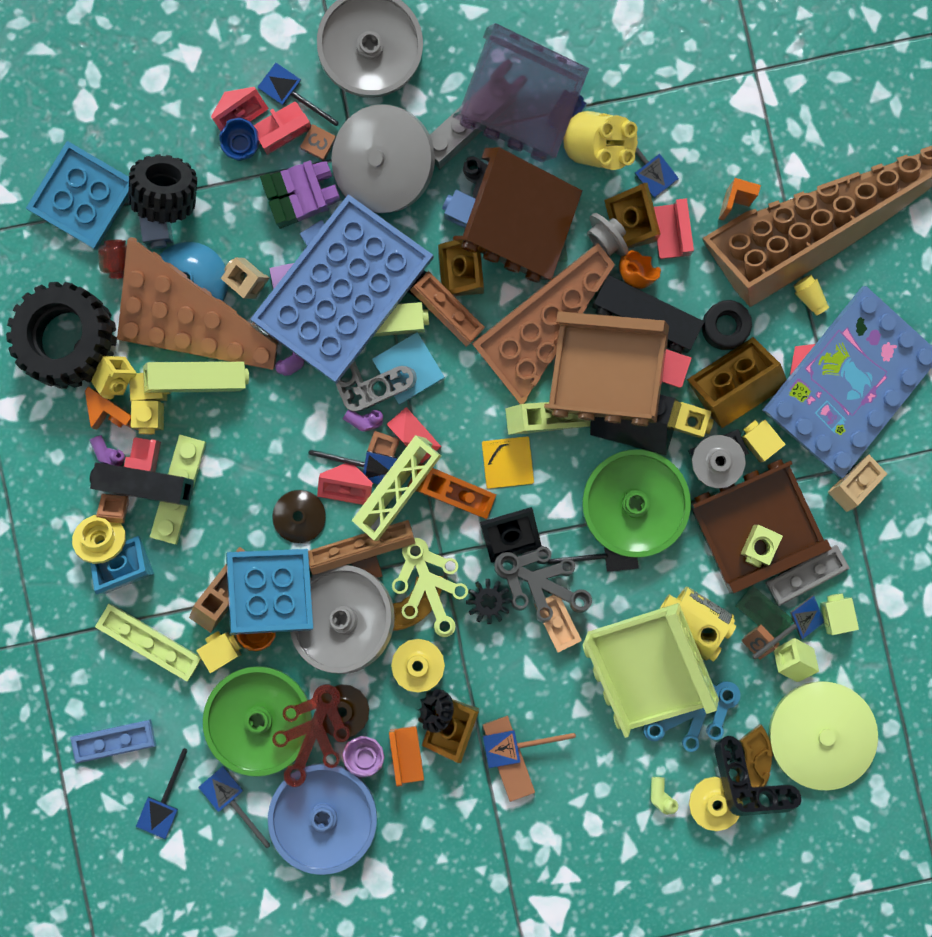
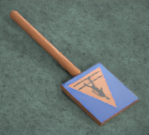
(503, 747)

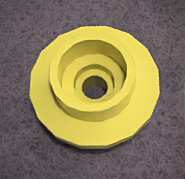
(92, 531)
(421, 651)
(701, 807)

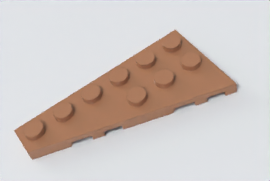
(528, 336)

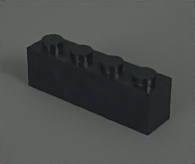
(626, 301)

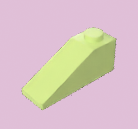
(536, 418)

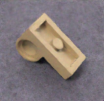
(857, 484)

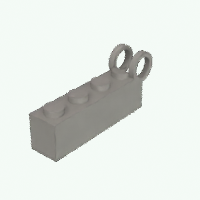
(450, 139)

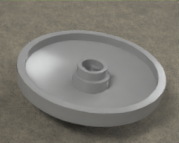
(369, 46)
(383, 158)
(349, 621)

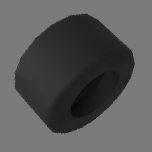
(742, 318)

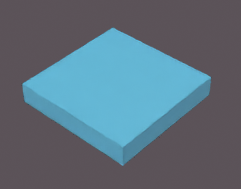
(414, 354)

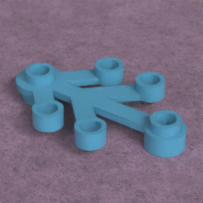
(698, 718)

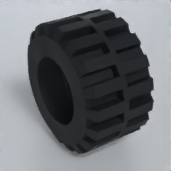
(162, 189)

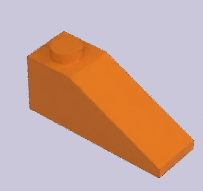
(456, 492)

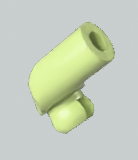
(660, 798)

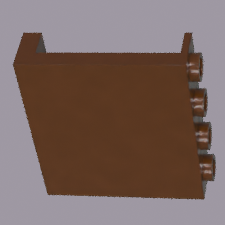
(520, 216)
(763, 500)

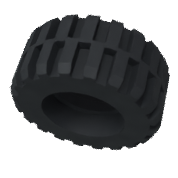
(34, 316)

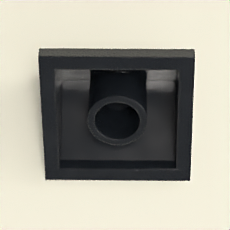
(511, 533)

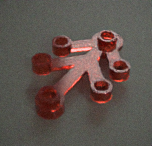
(314, 730)

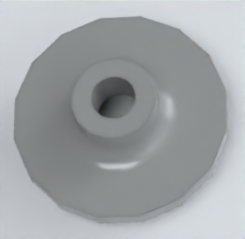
(608, 235)
(706, 468)

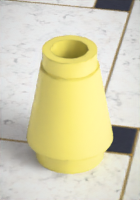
(811, 294)

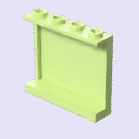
(650, 668)

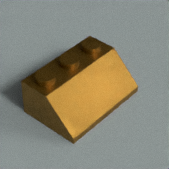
(738, 382)

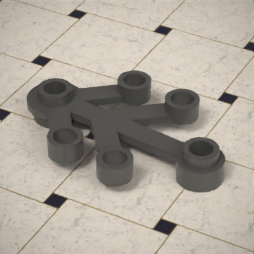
(539, 581)

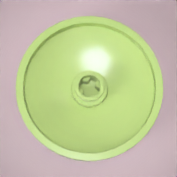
(823, 735)

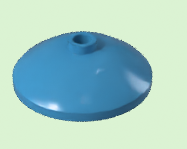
(201, 264)

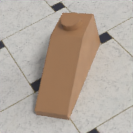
(213, 602)

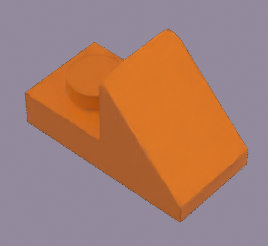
(100, 407)

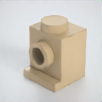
(245, 287)

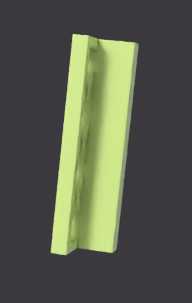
(392, 484)

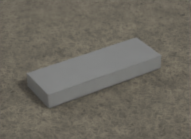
(807, 575)

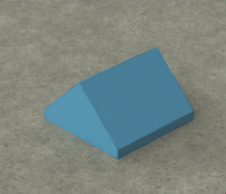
(126, 568)

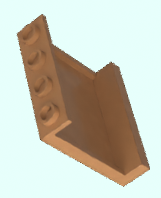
(608, 368)

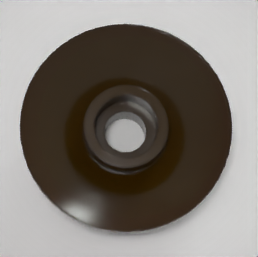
(313, 516)

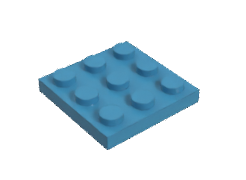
(80, 195)
(269, 591)

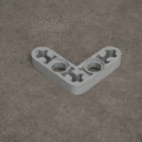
(366, 389)

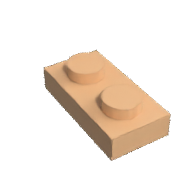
(560, 626)

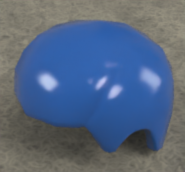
(239, 139)

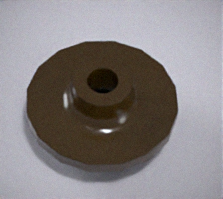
(356, 707)

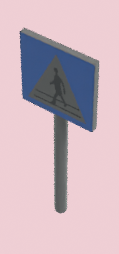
(655, 173)
(805, 618)
(222, 790)

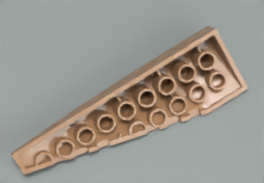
(789, 238)

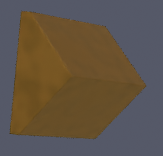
(636, 214)
(460, 269)
(455, 737)

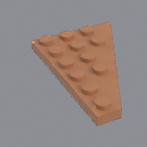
(176, 314)

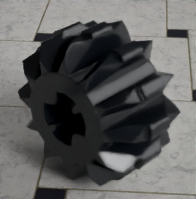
(490, 592)

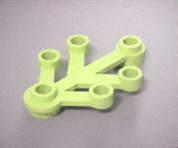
(427, 583)

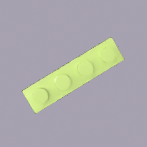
(185, 464)
(148, 642)

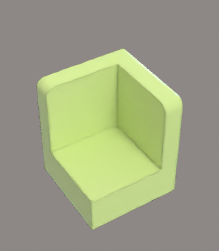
(796, 660)

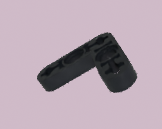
(743, 788)

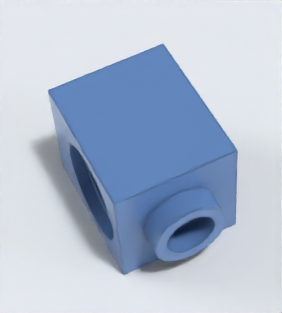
(458, 208)

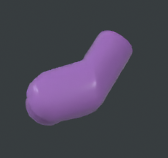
(289, 365)
(365, 422)
(104, 454)

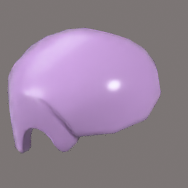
(363, 756)

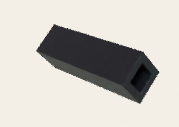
(141, 484)

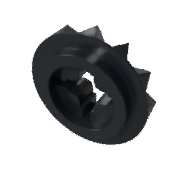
(444, 707)

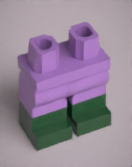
(298, 193)

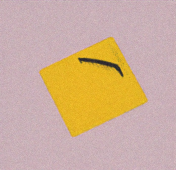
(507, 462)

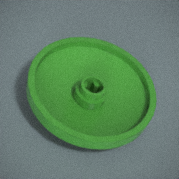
(636, 503)
(247, 713)

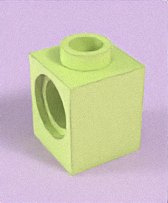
(771, 540)
(839, 614)

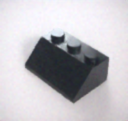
(653, 438)

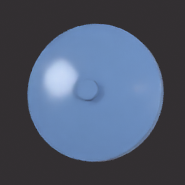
(323, 821)

